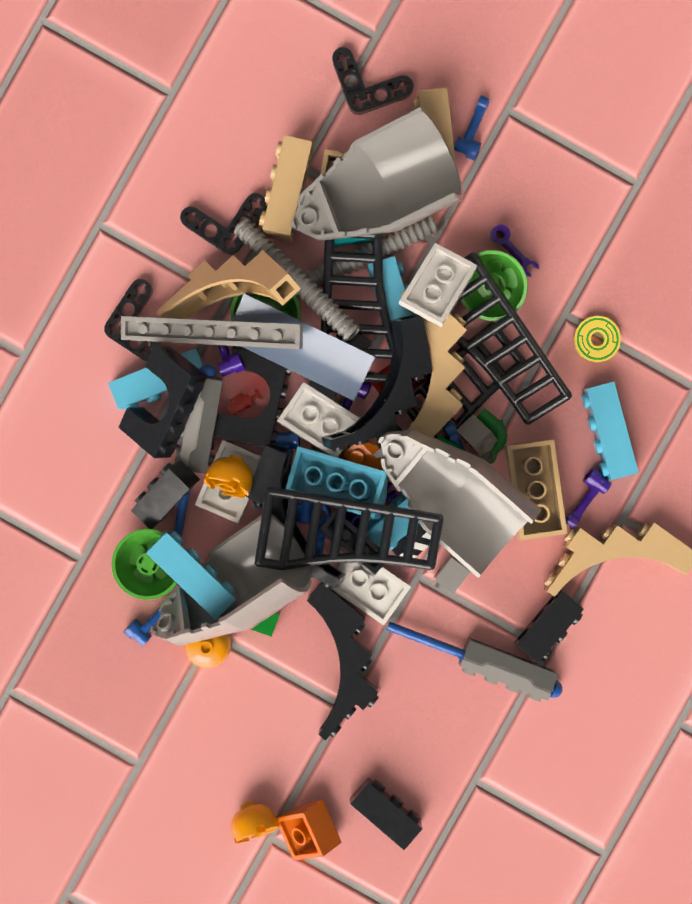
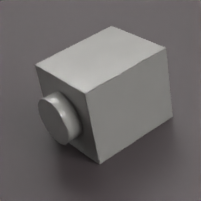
(477, 435)
(450, 575)

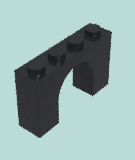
(184, 385)
(260, 429)

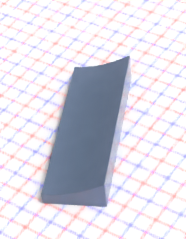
(322, 357)

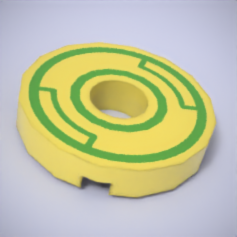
(610, 335)

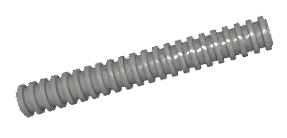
(389, 244)
(309, 291)

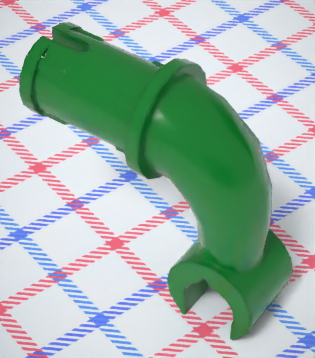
(497, 428)

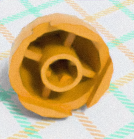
(231, 476)
(209, 652)
(253, 822)

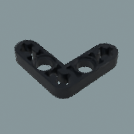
(359, 91)
(222, 232)
(138, 308)

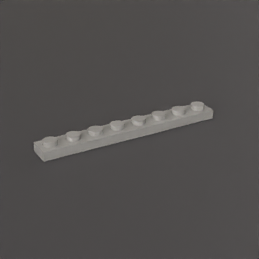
(212, 332)

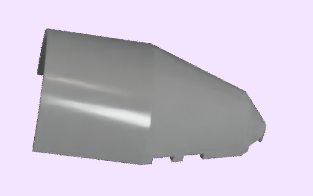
(382, 182)
(475, 499)
(258, 590)

